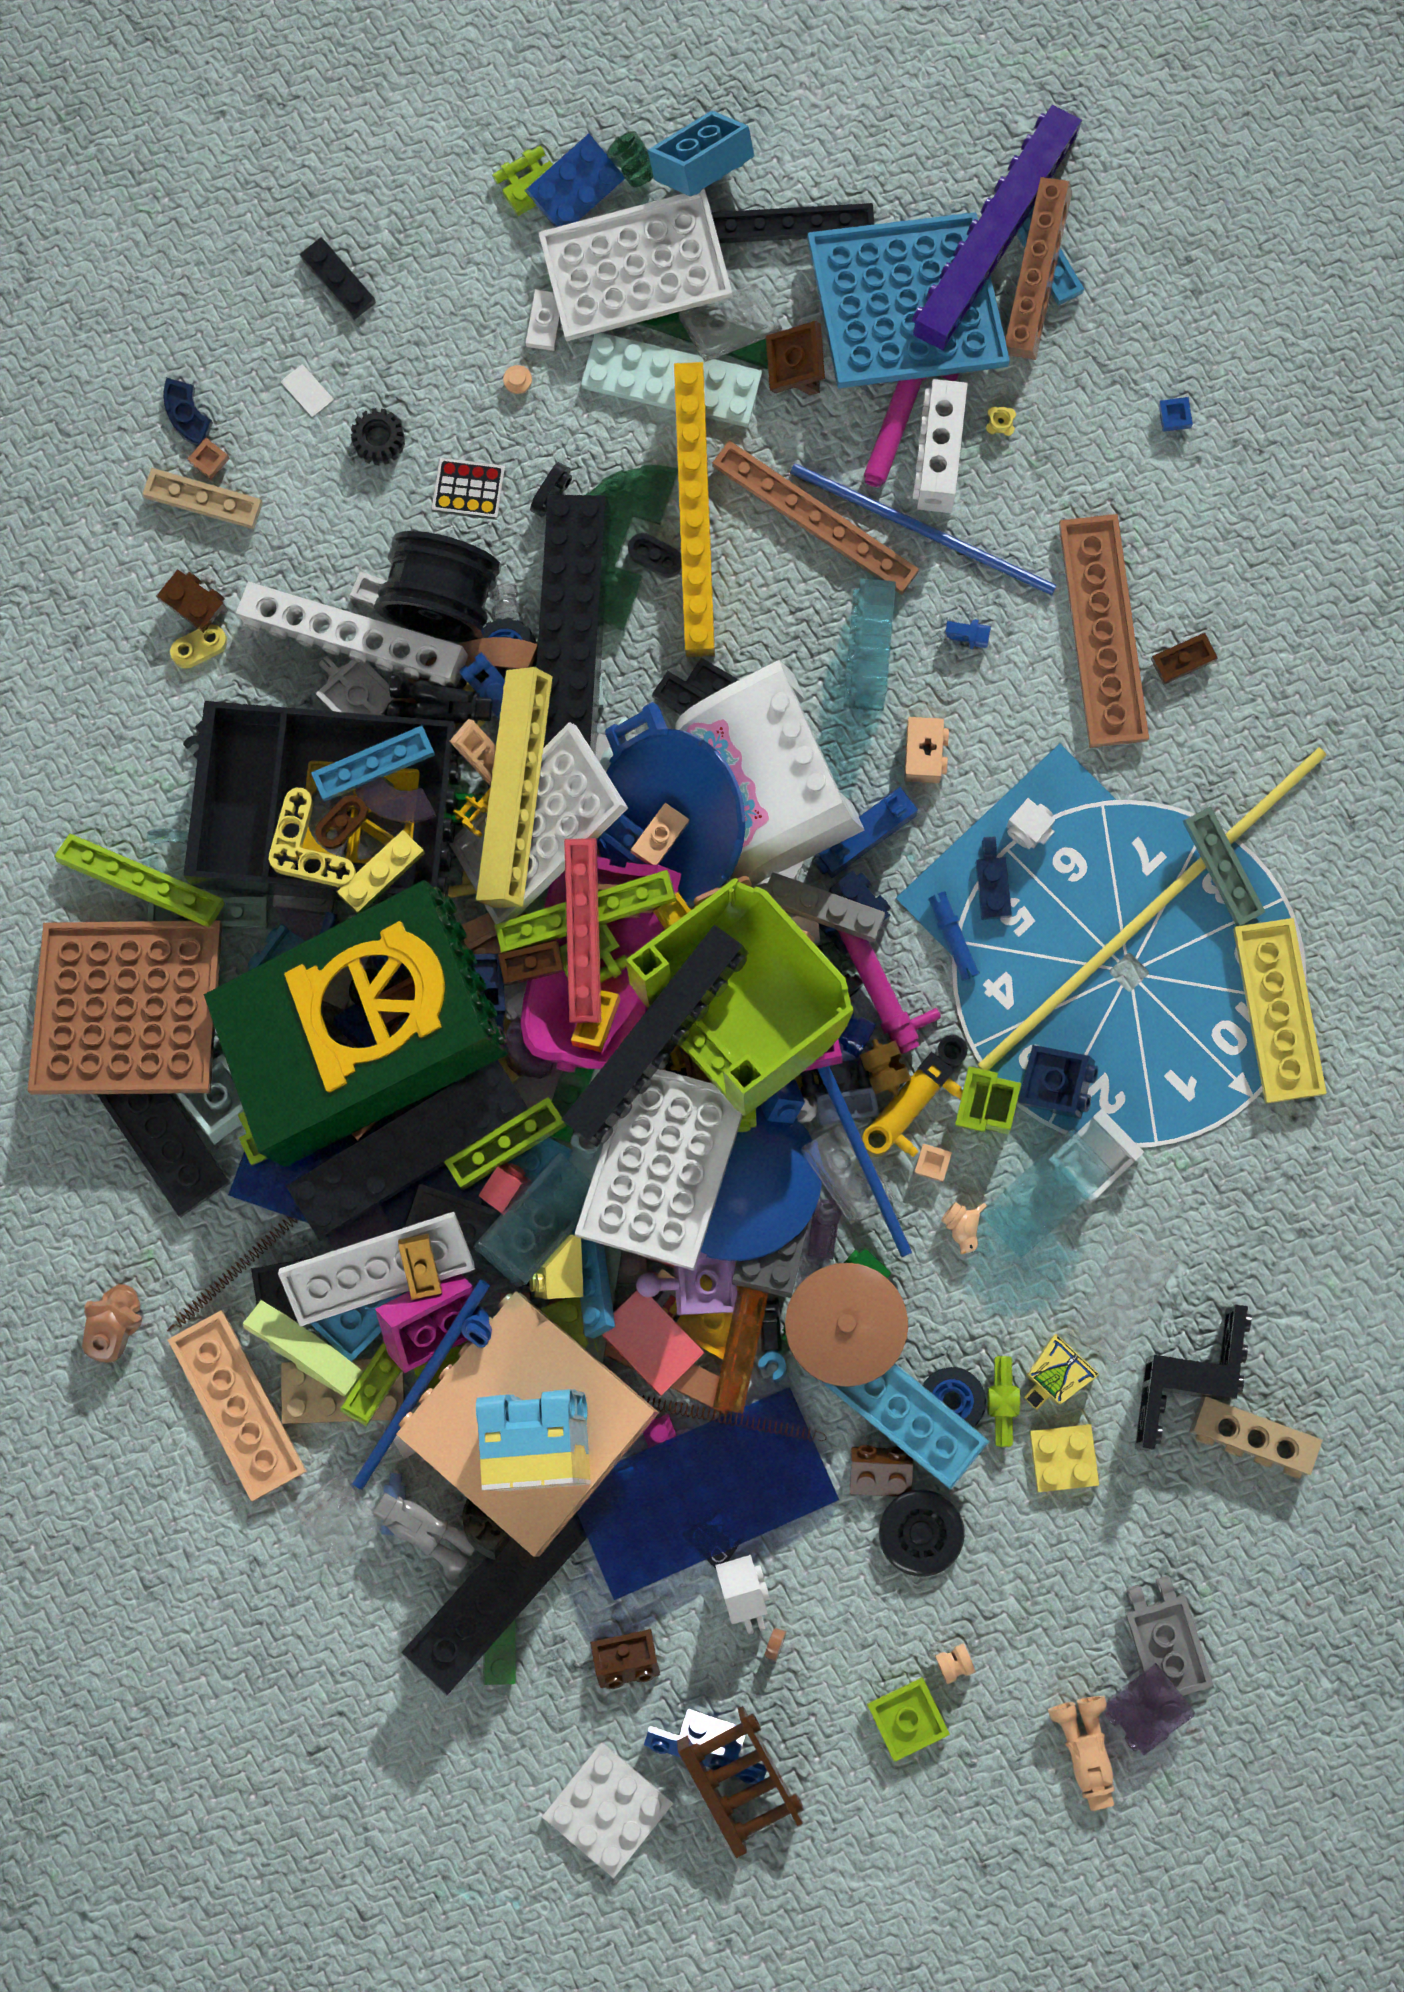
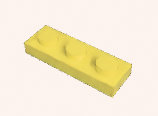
(381, 872)

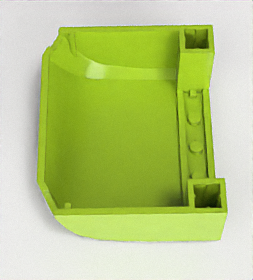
(775, 1010)

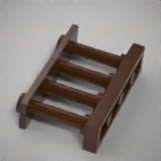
(709, 1780)

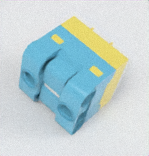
(533, 1441)

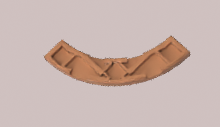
(500, 651)

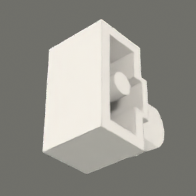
(744, 1591)

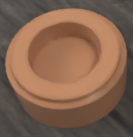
(775, 1644)

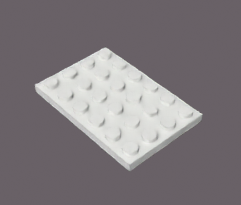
(635, 264)
(571, 803)
(662, 1171)

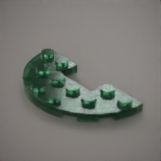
(636, 494)

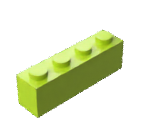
(505, 1143)

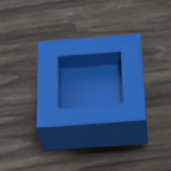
(1175, 414)

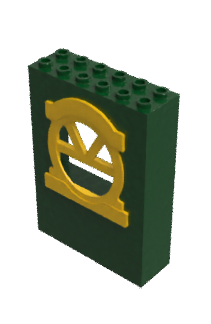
(306, 1087)

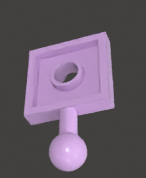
(689, 1294)

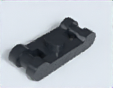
(842, 1076)

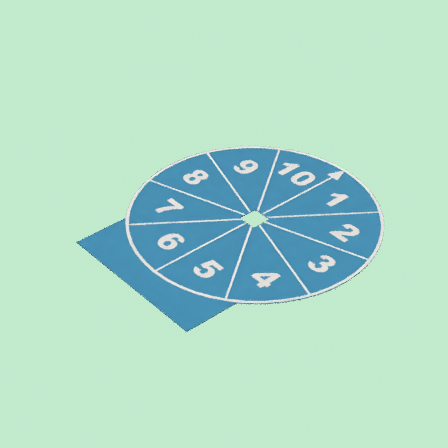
(1176, 1046)

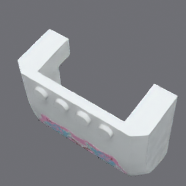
(780, 770)

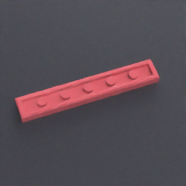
(582, 930)

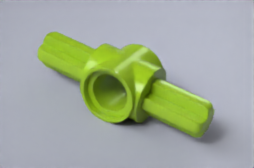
(1003, 1401)

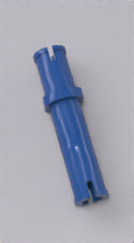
(953, 935)

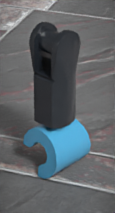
(772, 1342)

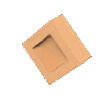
(933, 1162)

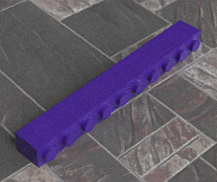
(996, 228)

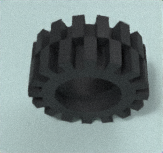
(369, 422)

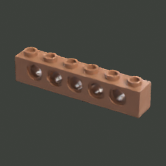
(1038, 268)

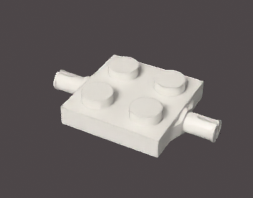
(354, 689)

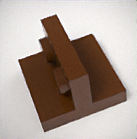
(796, 359)

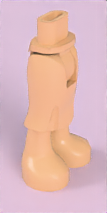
(1087, 1750)

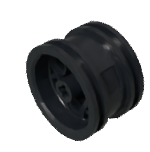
(437, 586)

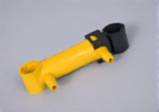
(914, 1096)

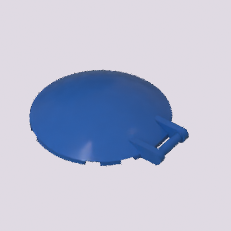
(691, 778)
(764, 1193)

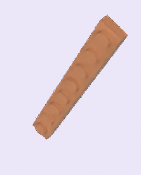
(814, 516)

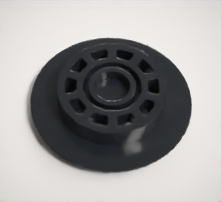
(921, 1533)

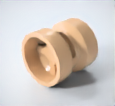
(955, 1663)

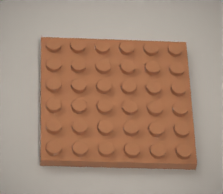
(124, 1008)

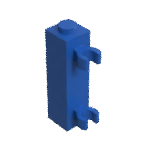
(878, 824)

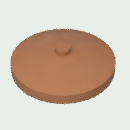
(846, 1324)

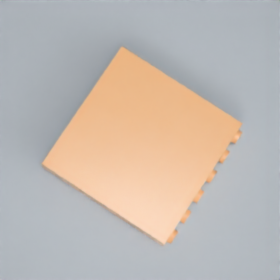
(523, 1360)

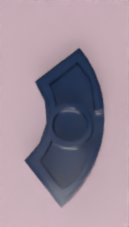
(183, 413)

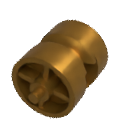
(885, 1067)

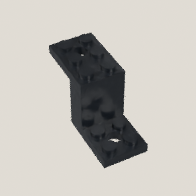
(1193, 1377)

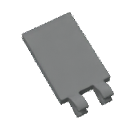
(1168, 1636)

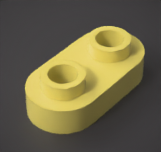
(199, 648)

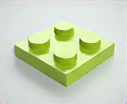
(908, 1719)

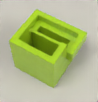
(987, 1102)

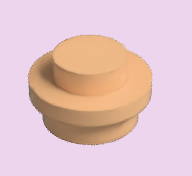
(517, 379)

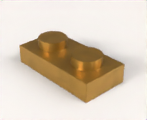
(420, 1266)

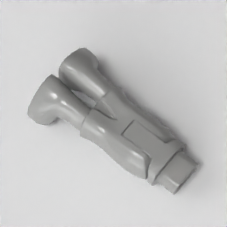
(424, 1531)

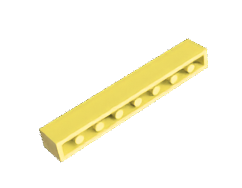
(514, 788)

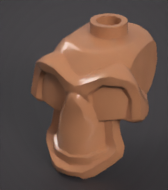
(111, 1323)

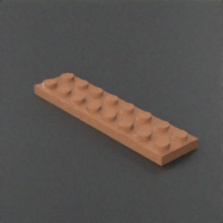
(1103, 631)

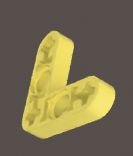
(294, 845)

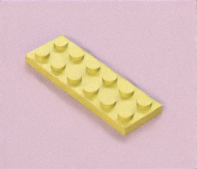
(1279, 1011)

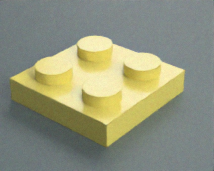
(1064, 1458)

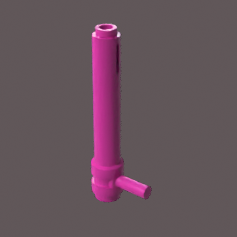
(893, 429)
(893, 1019)

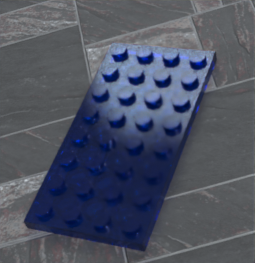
(704, 1494)

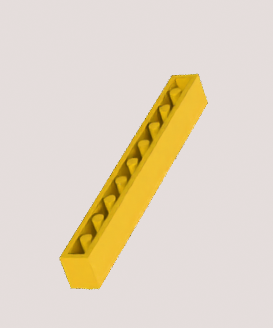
(694, 509)

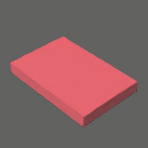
(651, 1342)

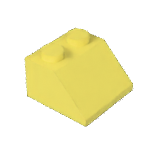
(561, 1273)

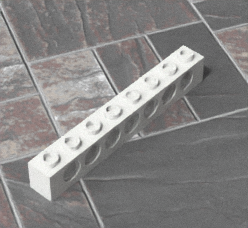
(259, 600)

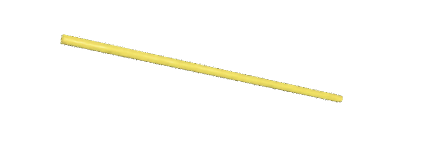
(1147, 914)

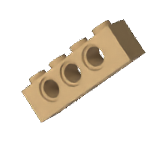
(1303, 1446)

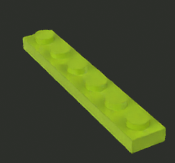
(139, 880)
(612, 905)

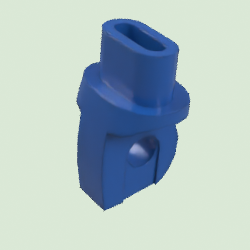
(975, 633)
(477, 1328)

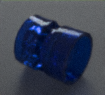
(856, 1035)

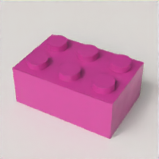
(417, 1326)

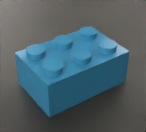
(701, 153)

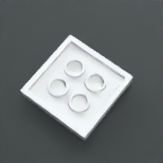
(607, 1809)

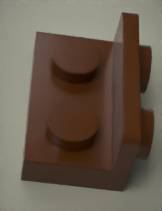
(625, 1659)

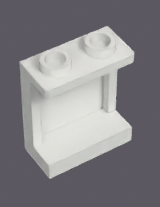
(1111, 1146)

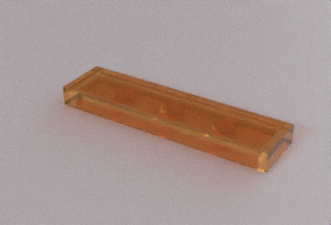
(740, 1350)

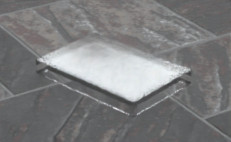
(730, 323)
(842, 1174)

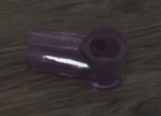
(822, 1232)

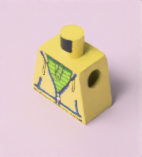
(1057, 1374)

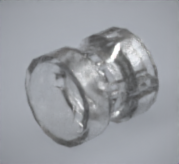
(505, 602)

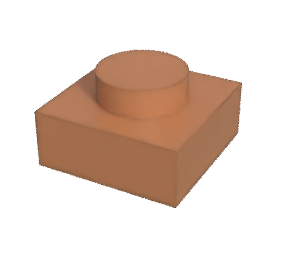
(208, 458)

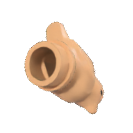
(963, 1225)

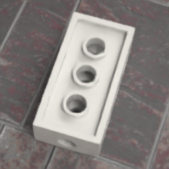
(940, 445)

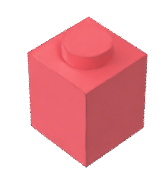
(504, 1186)

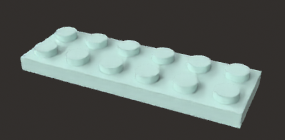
(647, 376)

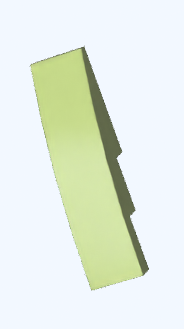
(303, 1348)

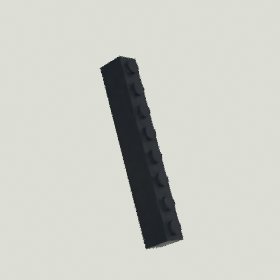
(656, 1036)

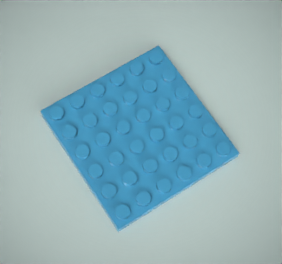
(873, 284)

